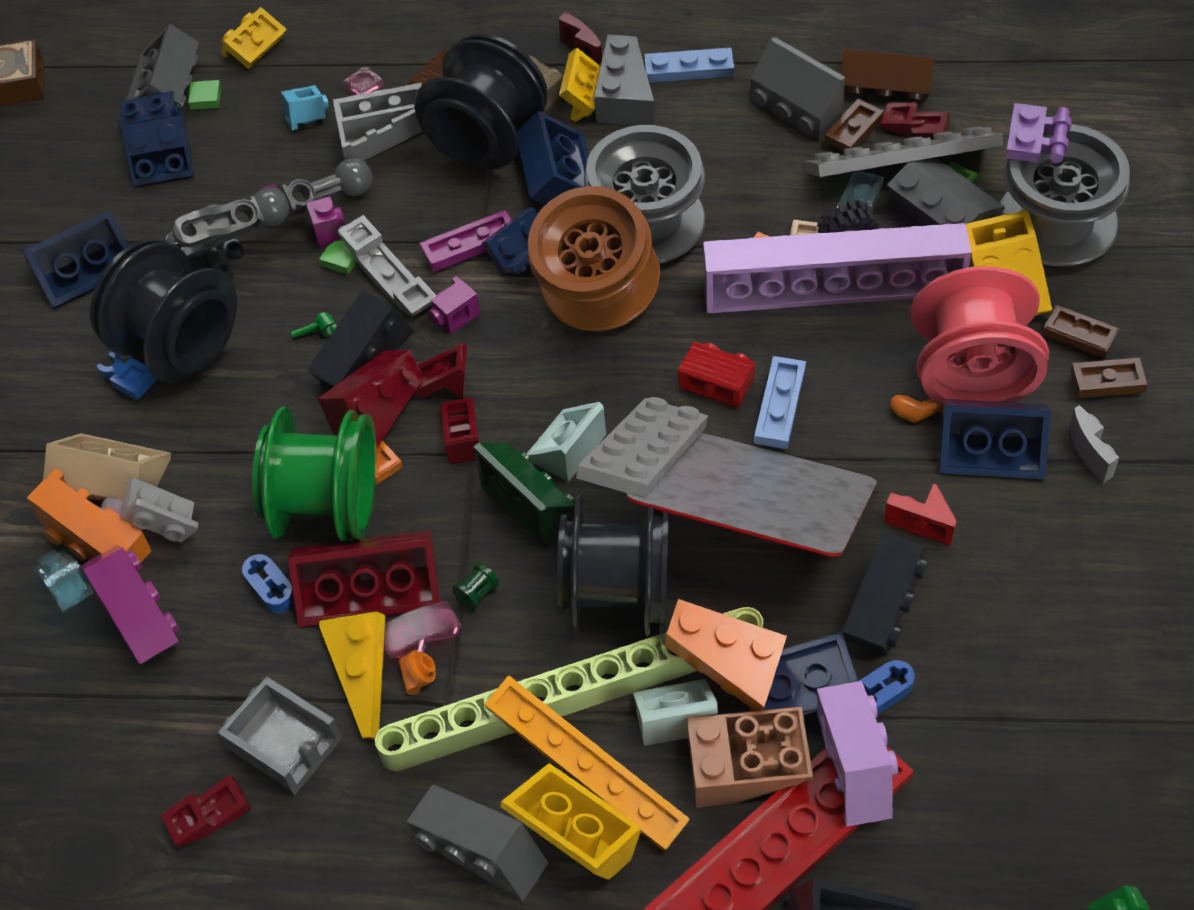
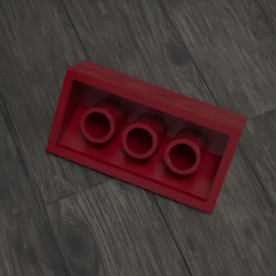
(330, 585)

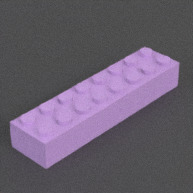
(830, 267)

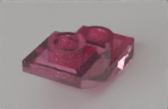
(418, 627)

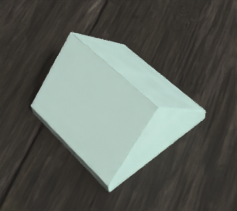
(569, 440)
(665, 710)

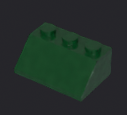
(523, 490)

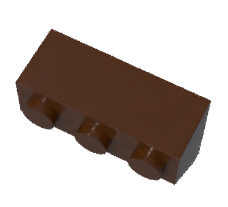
(887, 73)

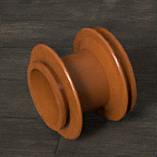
(584, 235)

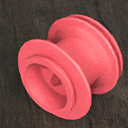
(979, 336)

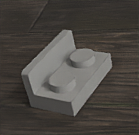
(158, 510)

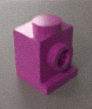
(325, 221)
(454, 306)

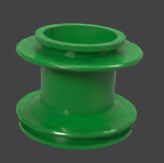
(316, 474)

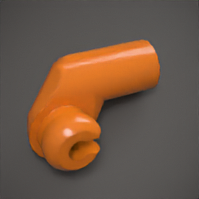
(912, 409)

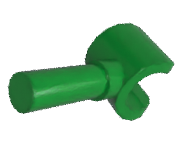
(323, 322)

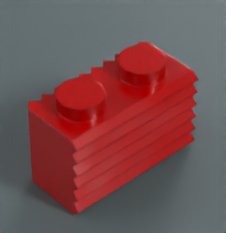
(716, 374)

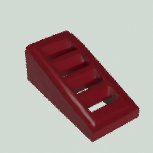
(459, 431)

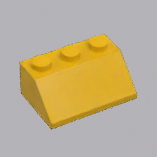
(575, 821)

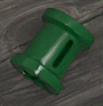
(475, 586)

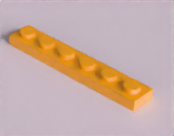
(586, 762)

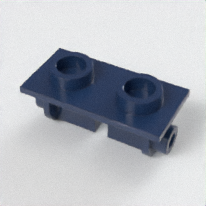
(148, 108)

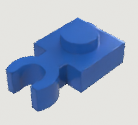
(129, 377)

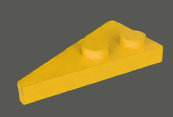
(357, 654)

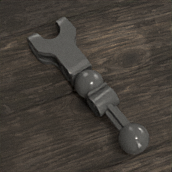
(268, 207)

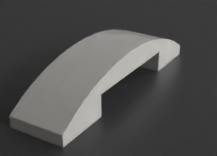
(384, 268)

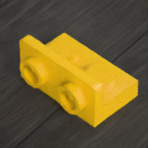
(252, 38)
(580, 84)

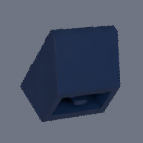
(158, 150)

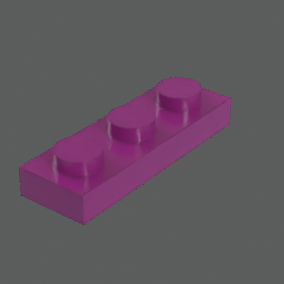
(461, 242)

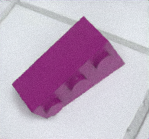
(131, 602)

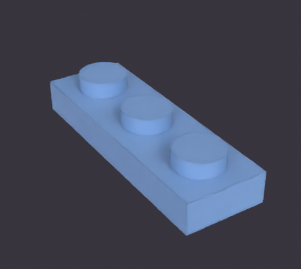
(689, 65)
(780, 402)

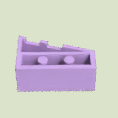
(858, 752)

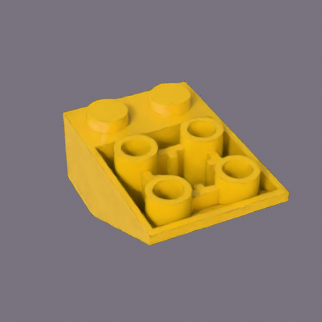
(1010, 244)

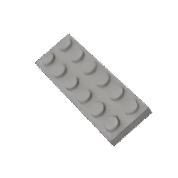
(912, 150)
(643, 447)

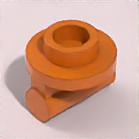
(417, 671)

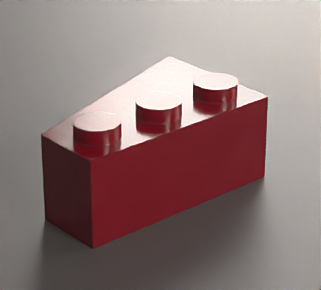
(374, 389)

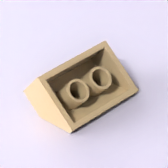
(103, 464)

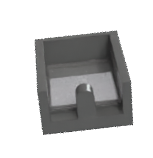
(280, 734)

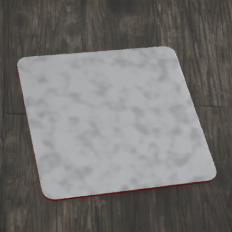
(764, 494)

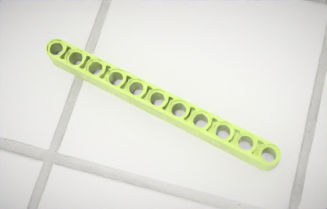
(549, 685)

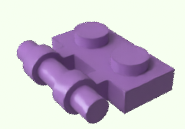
(1027, 131)

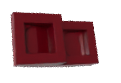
(580, 36)
(909, 122)
(202, 815)

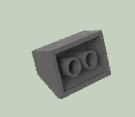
(165, 66)
(797, 89)
(940, 195)

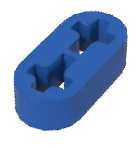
(262, 588)
(893, 692)

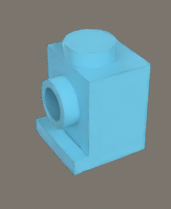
(304, 106)

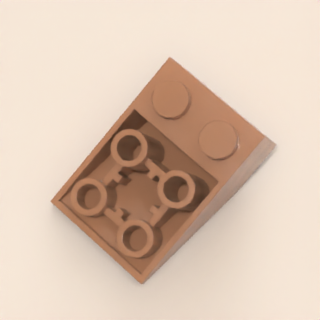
(747, 755)

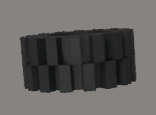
(848, 218)

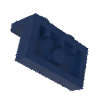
(510, 243)

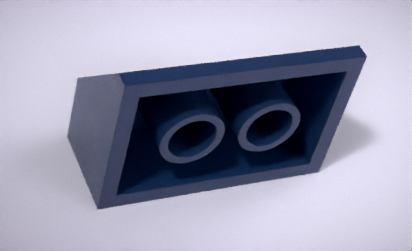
(551, 157)
(75, 258)
(994, 438)

